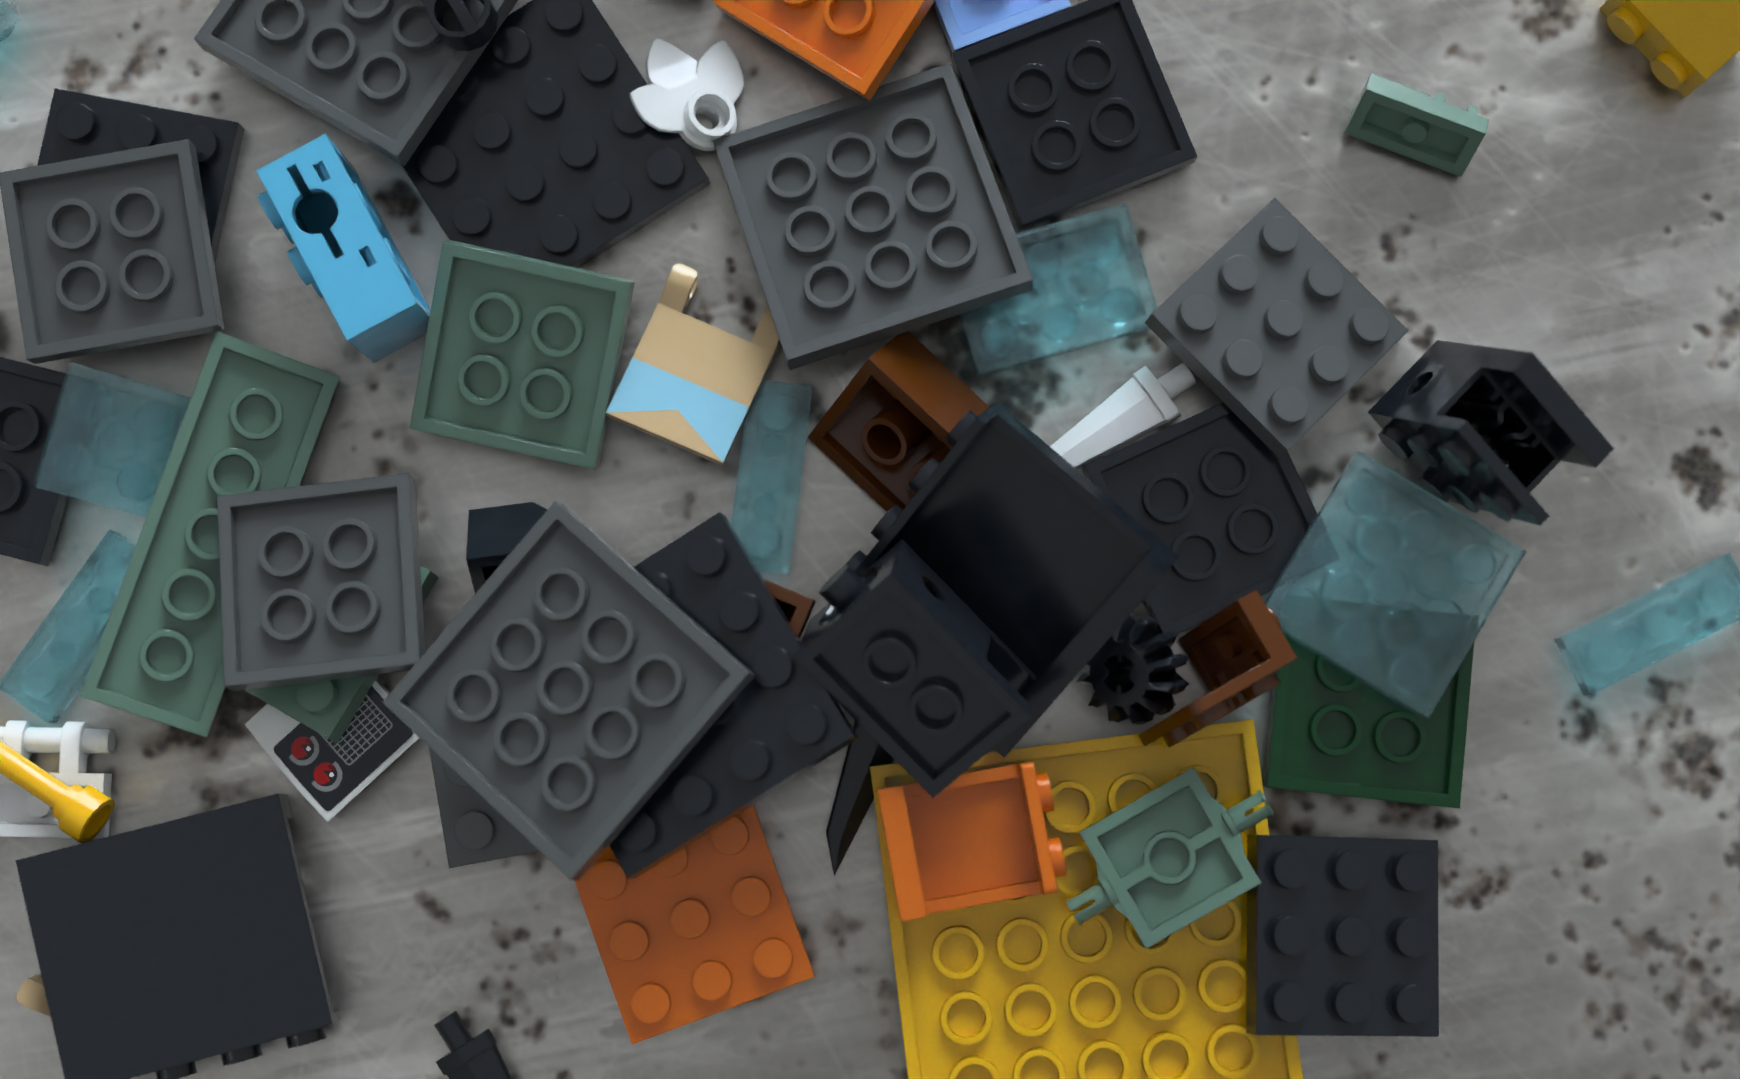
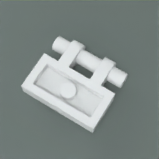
(24, 813)

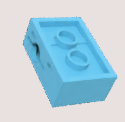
(344, 248)

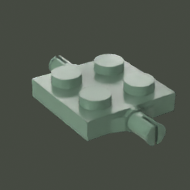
(1170, 857)

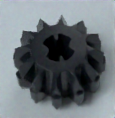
(1149, 685)

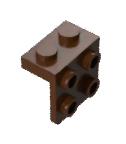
(1235, 659)

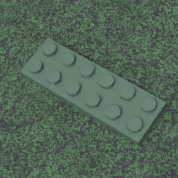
(241, 433)

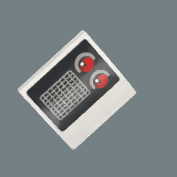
(330, 771)

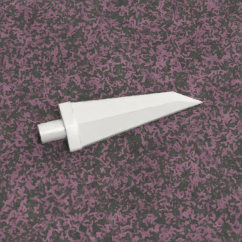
(1125, 415)

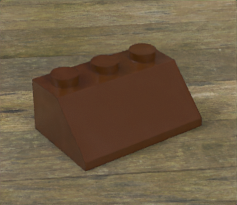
(894, 419)

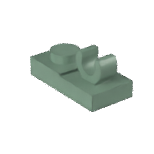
(1417, 125)

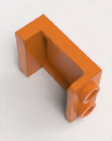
(971, 841)

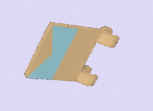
(692, 378)

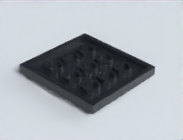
(547, 146)
(770, 729)

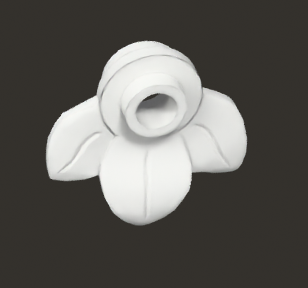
(685, 88)

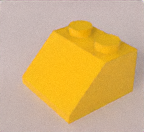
(1678, 37)

